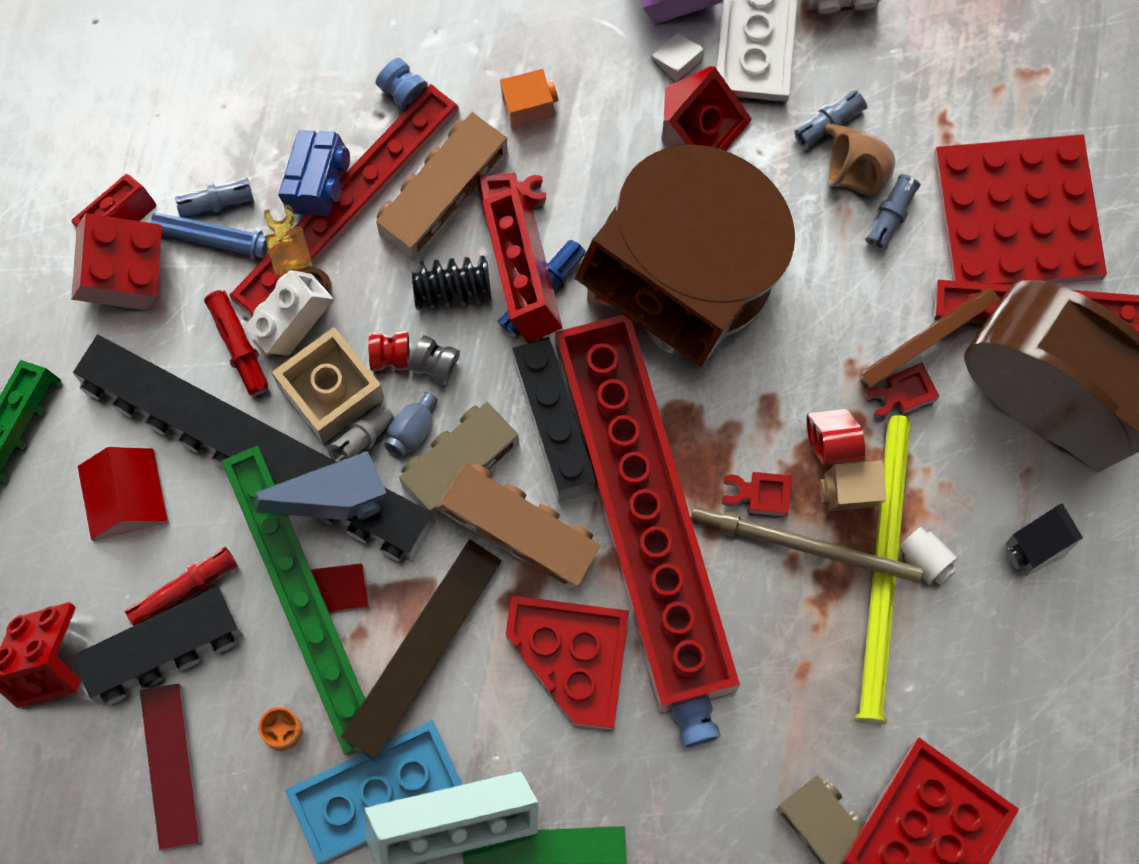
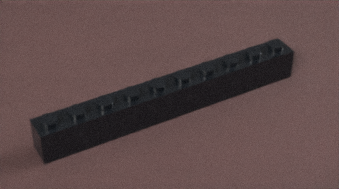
(225, 431)

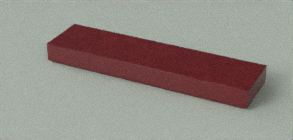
(170, 767)

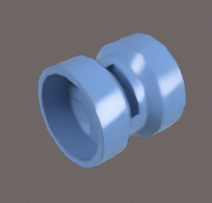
(400, 82)
(696, 722)

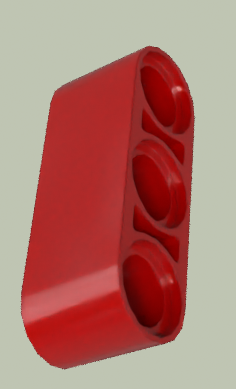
(835, 437)

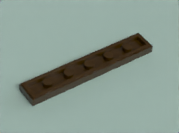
(420, 650)

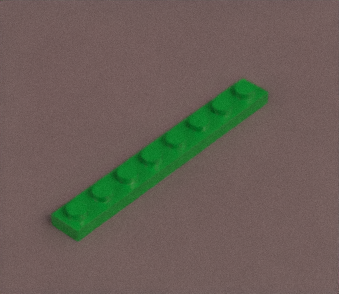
(297, 593)

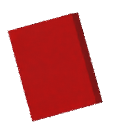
(122, 491)

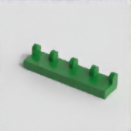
(18, 404)

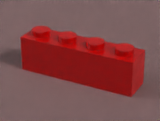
(522, 265)

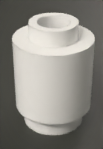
(930, 553)

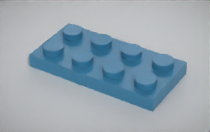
(335, 800)

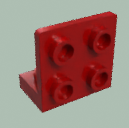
(29, 660)

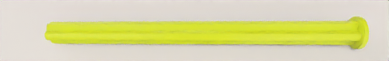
(884, 585)

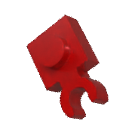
(497, 183)
(907, 389)
(765, 493)

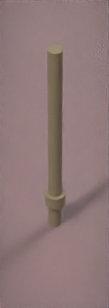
(732, 524)

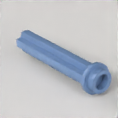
(212, 235)

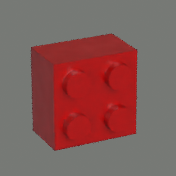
(116, 262)

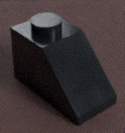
(1043, 541)

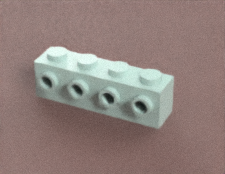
(451, 820)

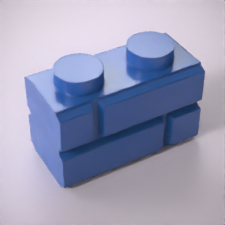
(314, 172)

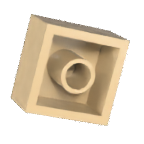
(328, 385)

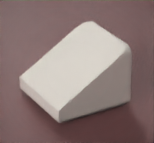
(678, 56)

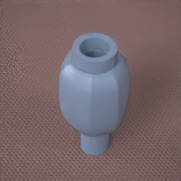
(410, 426)

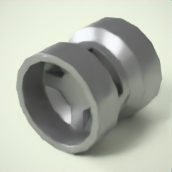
(434, 360)

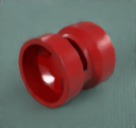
(389, 351)

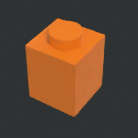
(528, 97)

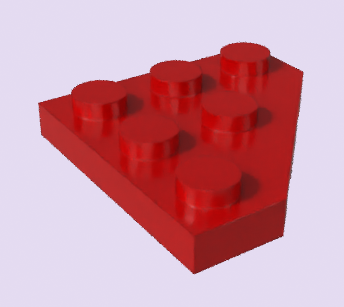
(573, 654)

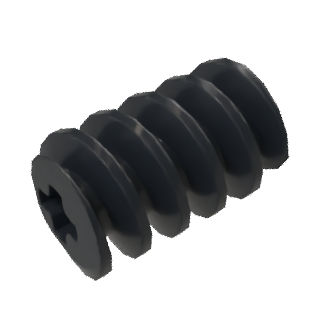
(451, 282)

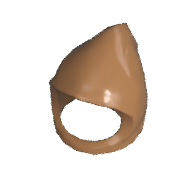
(859, 160)

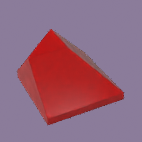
(702, 111)

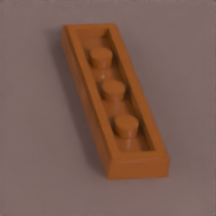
(928, 336)

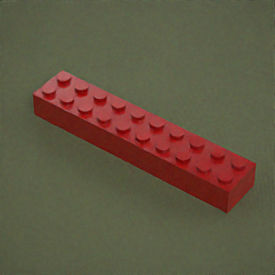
(646, 513)

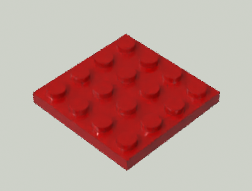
(1020, 211)

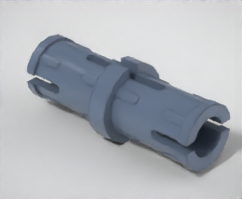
(836, 114)
(214, 198)
(892, 212)

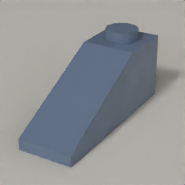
(331, 492)

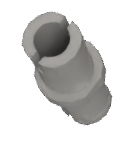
(361, 434)

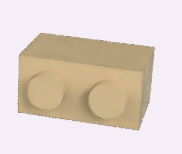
(853, 486)

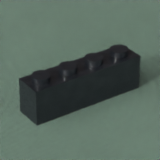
(554, 420)
(157, 646)

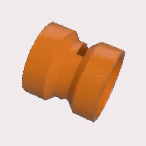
(276, 724)

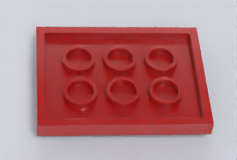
(932, 815)

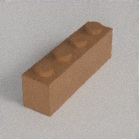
(441, 185)
(518, 526)

